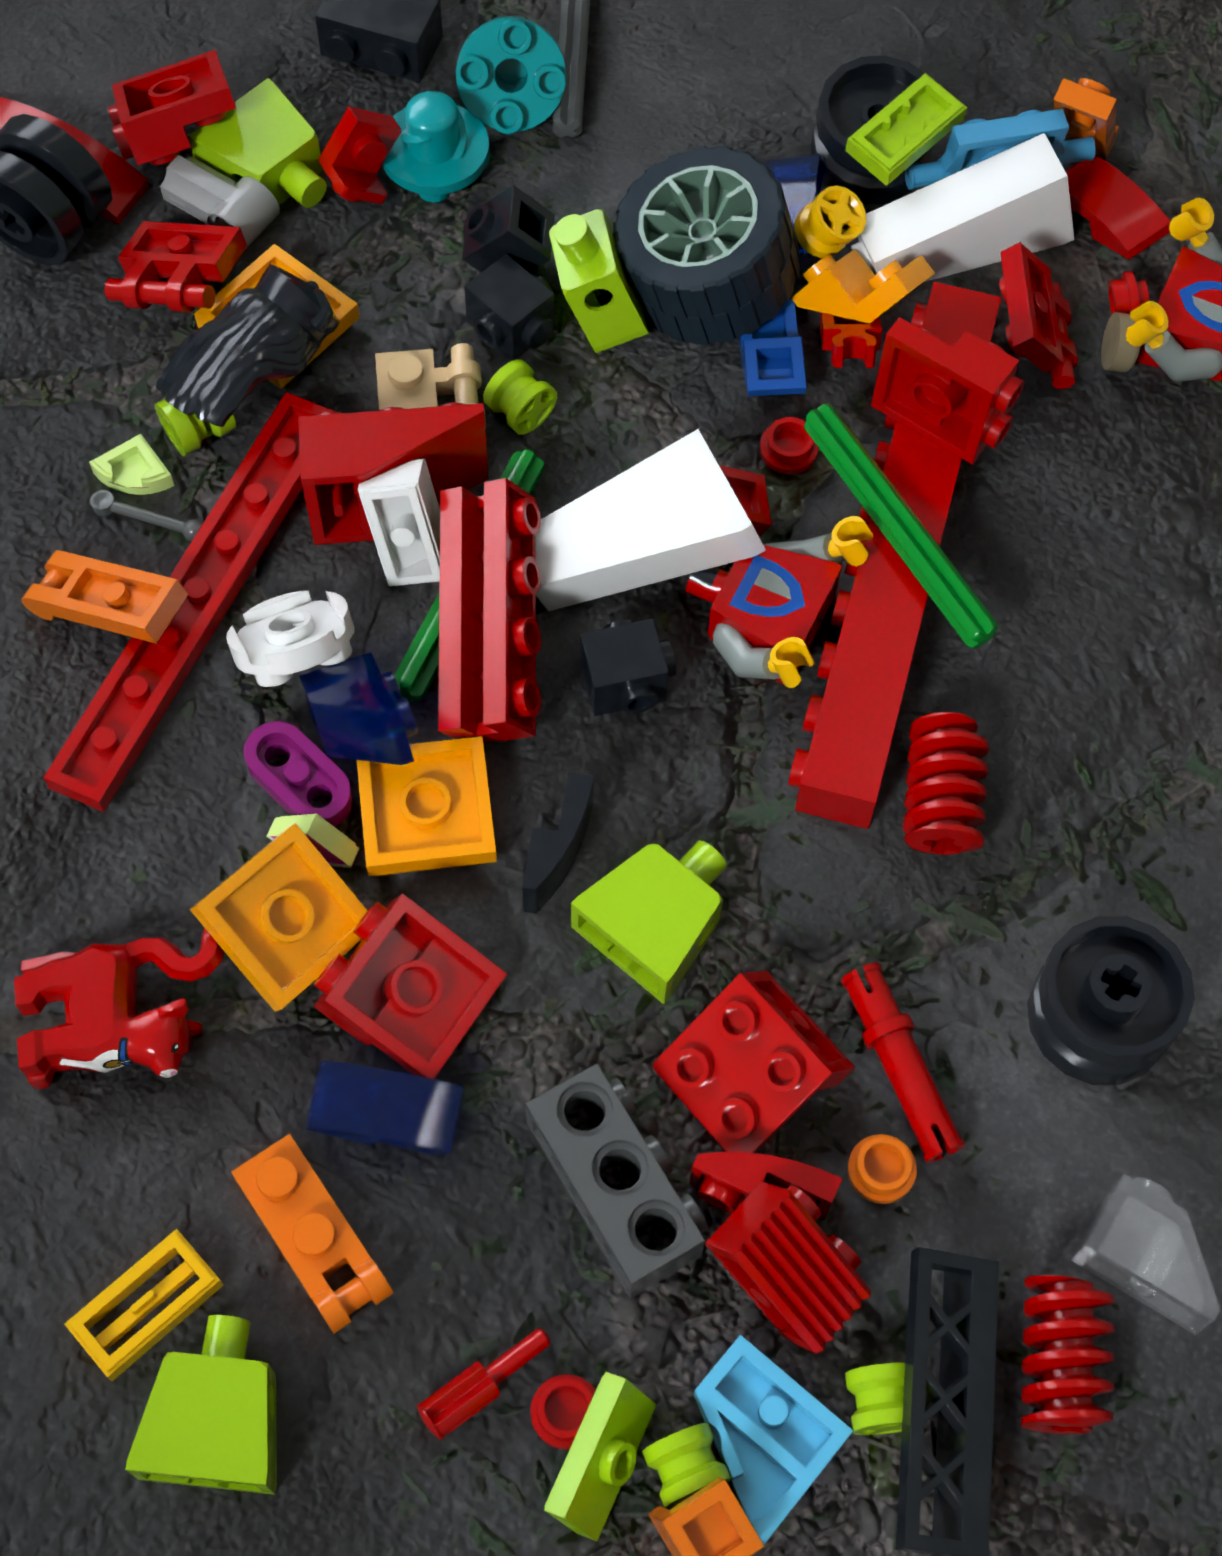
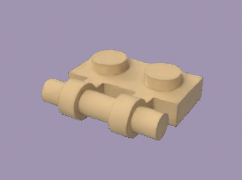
(412, 380)

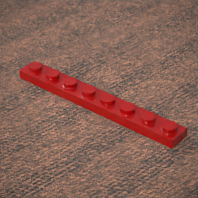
(212, 573)

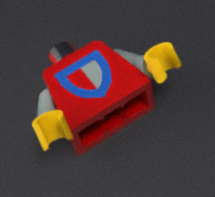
(1186, 324)
(777, 601)

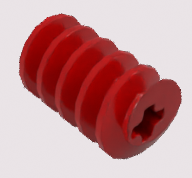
(945, 784)
(1065, 1355)

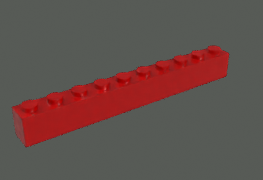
(884, 609)

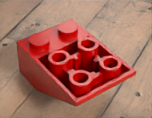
(354, 447)

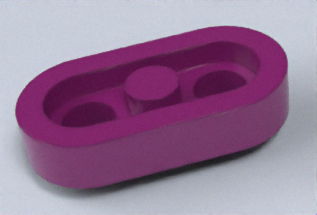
(304, 775)

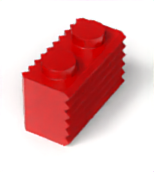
(790, 1265)

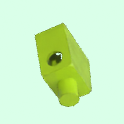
(265, 142)
(590, 262)
(653, 914)
(210, 1417)

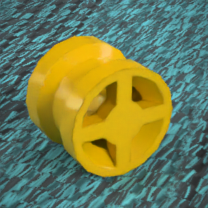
(843, 223)

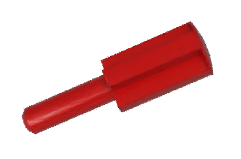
(477, 1386)

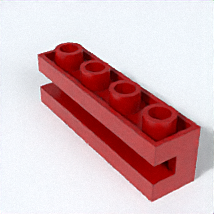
(488, 613)

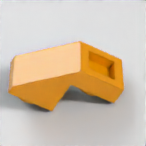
(853, 291)

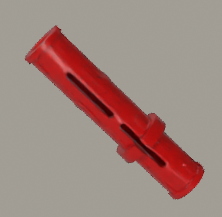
(902, 1061)

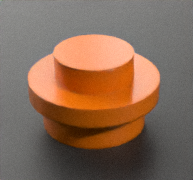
(882, 1169)

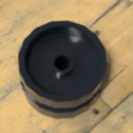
(847, 103)
(47, 190)
(1110, 1000)

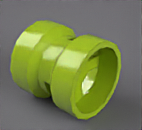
(188, 431)

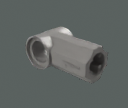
(218, 198)

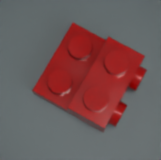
(160, 103)
(945, 391)
(408, 986)

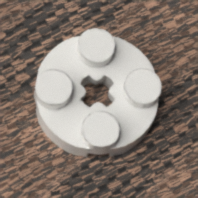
(291, 636)

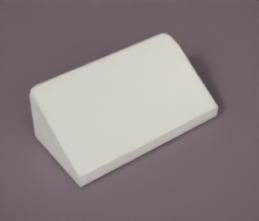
(404, 523)

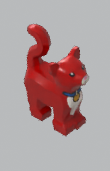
(101, 1007)

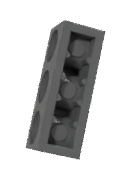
(611, 1213)

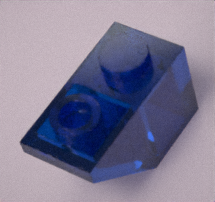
(360, 712)

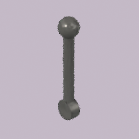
(105, 504)

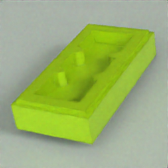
(905, 129)
(600, 1456)

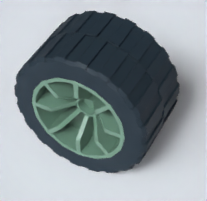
(708, 244)

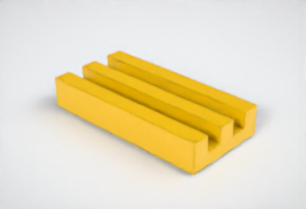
(161, 1324)

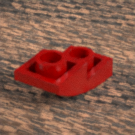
(1116, 207)
(730, 1177)

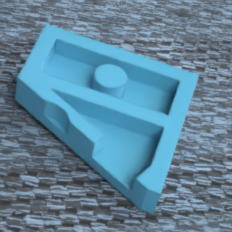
(766, 1433)

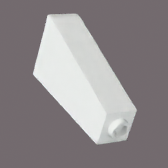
(975, 214)
(644, 528)

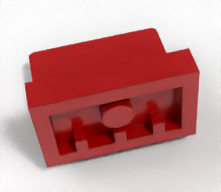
(750, 1062)

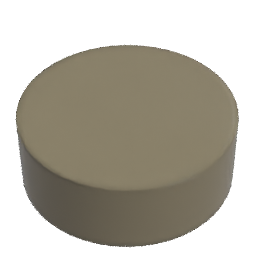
(1115, 350)

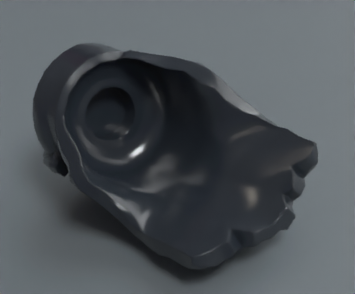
(253, 339)

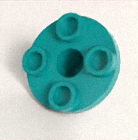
(511, 74)
(438, 147)

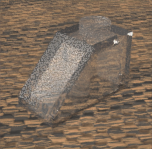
(1150, 1253)

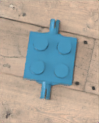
(985, 138)

